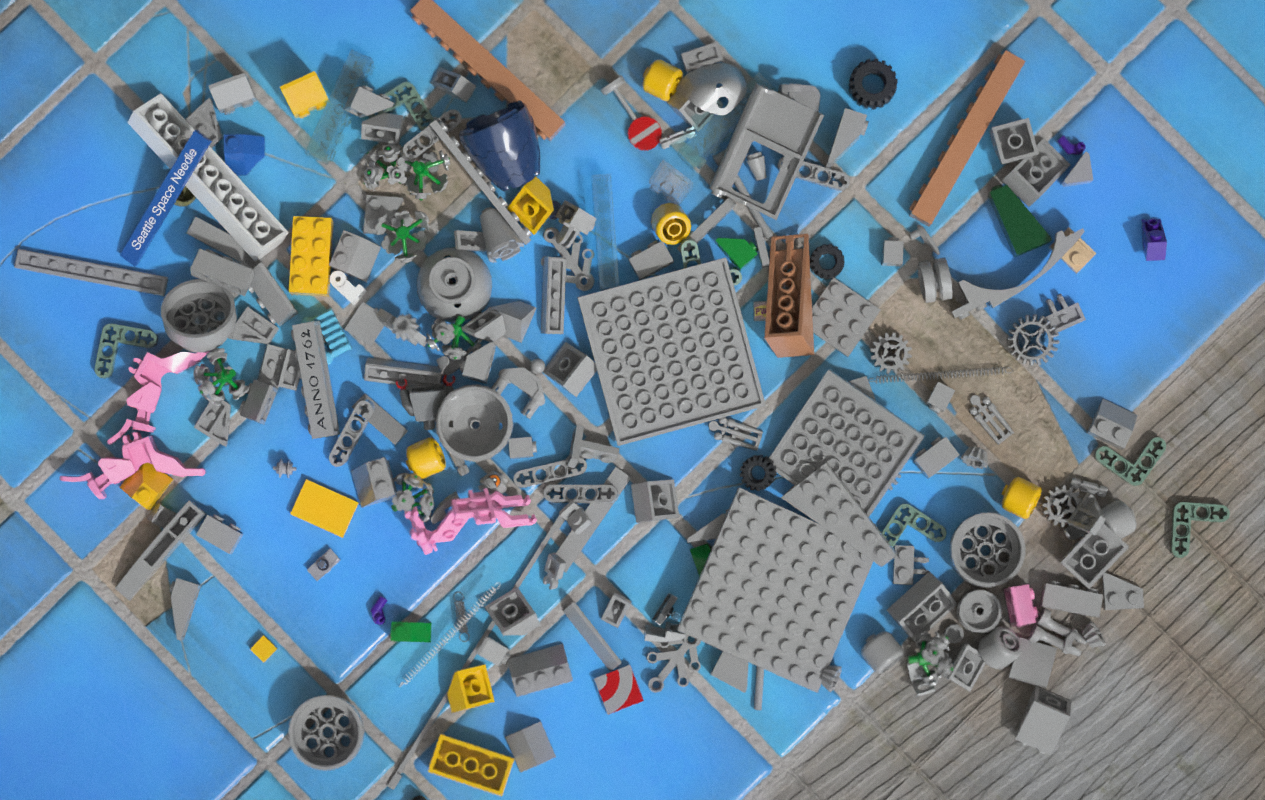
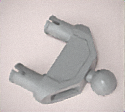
(526, 382)

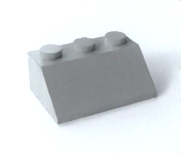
(271, 296)
(922, 606)
(540, 670)

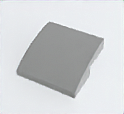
(279, 368)
(1033, 664)

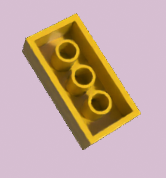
(311, 256)
(471, 764)

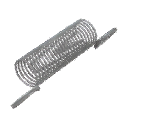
(460, 613)

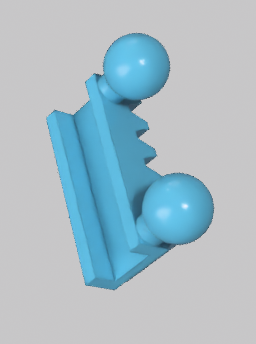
(332, 332)

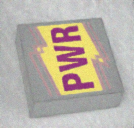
(760, 310)

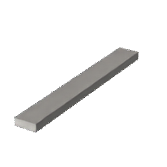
(91, 272)

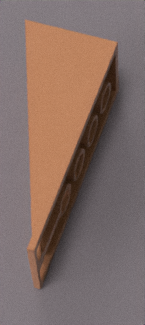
(789, 300)

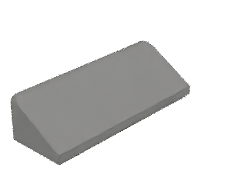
(383, 422)

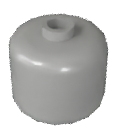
(1119, 518)
(1000, 648)
(881, 652)

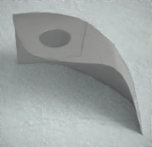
(701, 87)

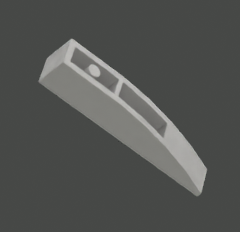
(160, 549)

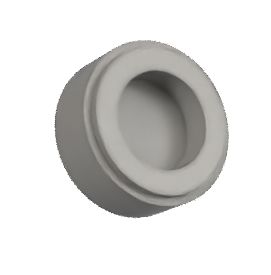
(954, 633)

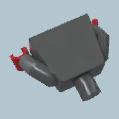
(424, 400)

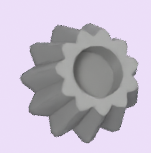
(404, 327)
(975, 457)
(1093, 635)
(830, 677)

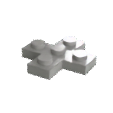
(388, 319)

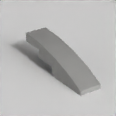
(220, 241)

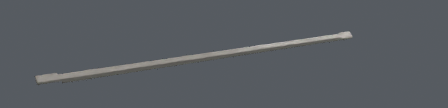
(396, 778)

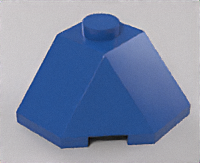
(243, 152)

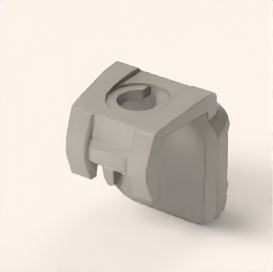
(803, 94)

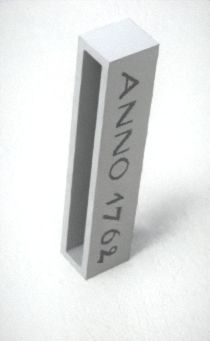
(315, 379)

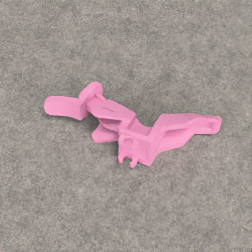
(149, 375)
(134, 455)

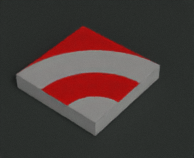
(618, 689)

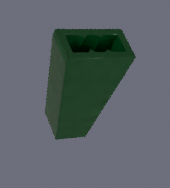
(1016, 221)

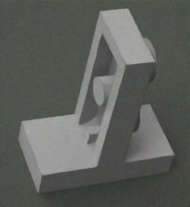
(589, 449)

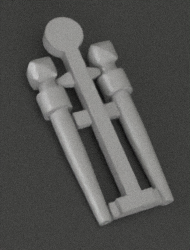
(975, 400)
(713, 426)

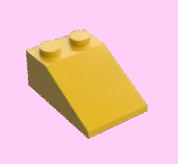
(305, 95)

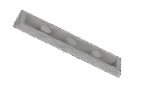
(553, 295)
(390, 371)
(592, 636)

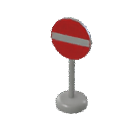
(643, 131)

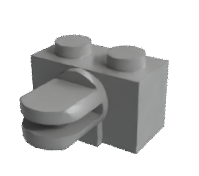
(574, 221)

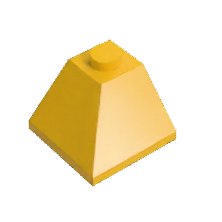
(532, 205)
(146, 485)
(470, 689)

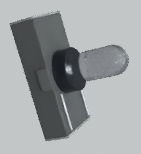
(666, 610)

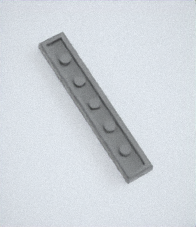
(596, 512)

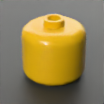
(661, 79)
(670, 223)
(425, 458)
(1021, 497)

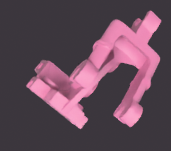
(480, 505)

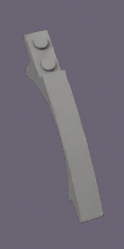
(978, 297)

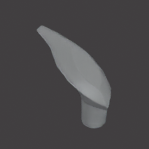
(926, 238)

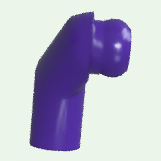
(1071, 148)
(377, 611)

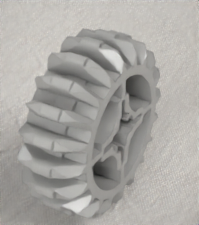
(1040, 345)

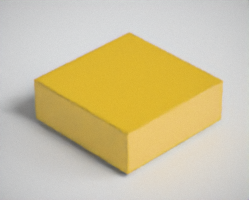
(263, 649)

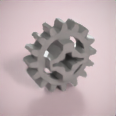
(896, 360)
(1068, 494)

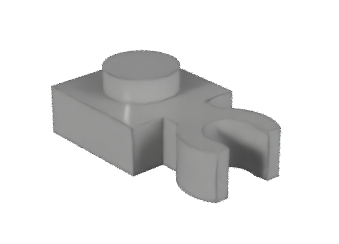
(555, 568)

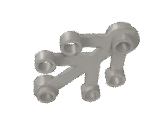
(572, 261)
(677, 658)

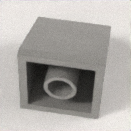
(374, 482)
(1043, 720)

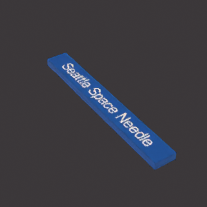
(165, 197)

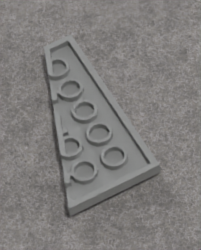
(832, 505)

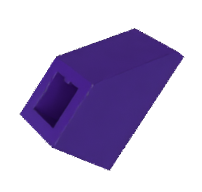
(1153, 240)

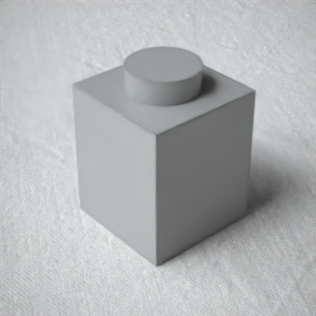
(892, 252)
(940, 397)
(522, 447)

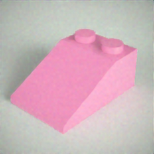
(1020, 605)

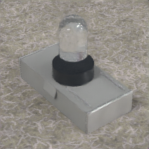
(323, 565)

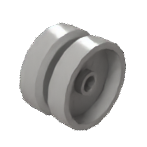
(934, 279)
(967, 611)

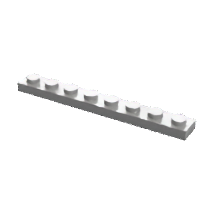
(476, 175)

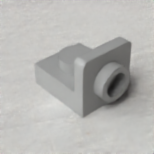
(575, 517)

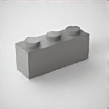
(222, 271)
(1071, 599)

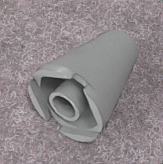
(498, 236)

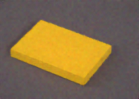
(324, 508)

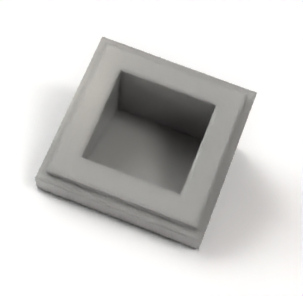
(161, 515)

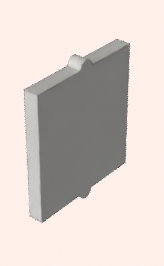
(365, 324)

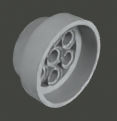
(198, 315)
(1012, 546)
(300, 733)

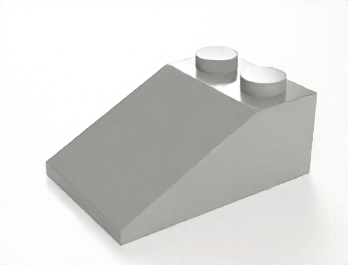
(848, 133)
(1036, 174)
(1093, 555)

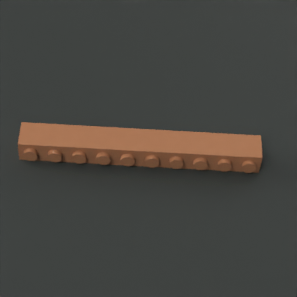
(485, 65)
(967, 138)

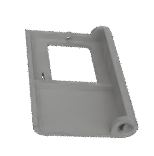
(779, 125)

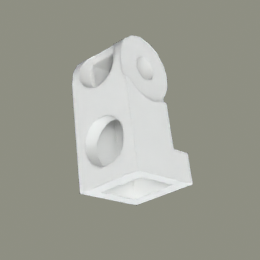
(341, 283)

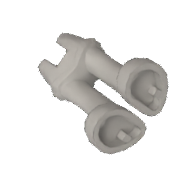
(1037, 633)

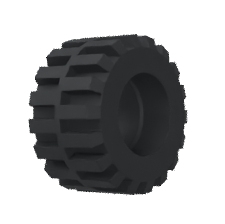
(872, 68)

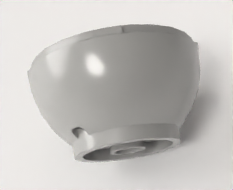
(471, 288)
(468, 406)

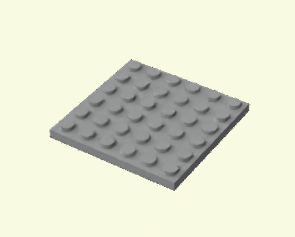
(852, 435)

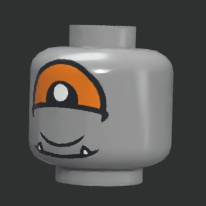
(493, 482)

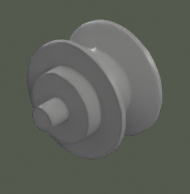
(284, 468)

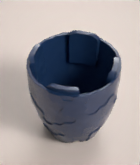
(504, 145)

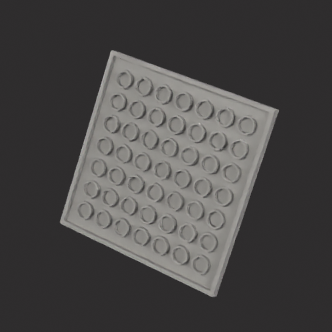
(671, 351)
(776, 590)

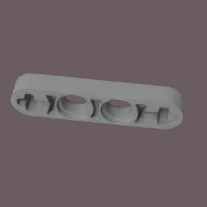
(431, 135)
(815, 169)
(710, 222)
(350, 432)
(551, 476)
(581, 491)

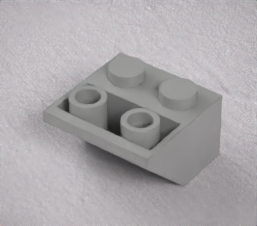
(364, 102)

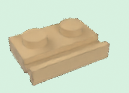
(1078, 254)

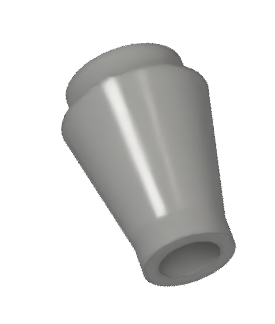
(757, 165)

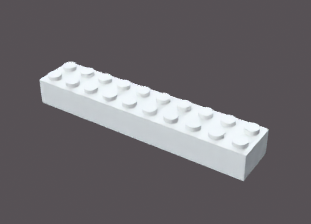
(211, 181)

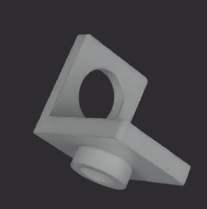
(915, 673)

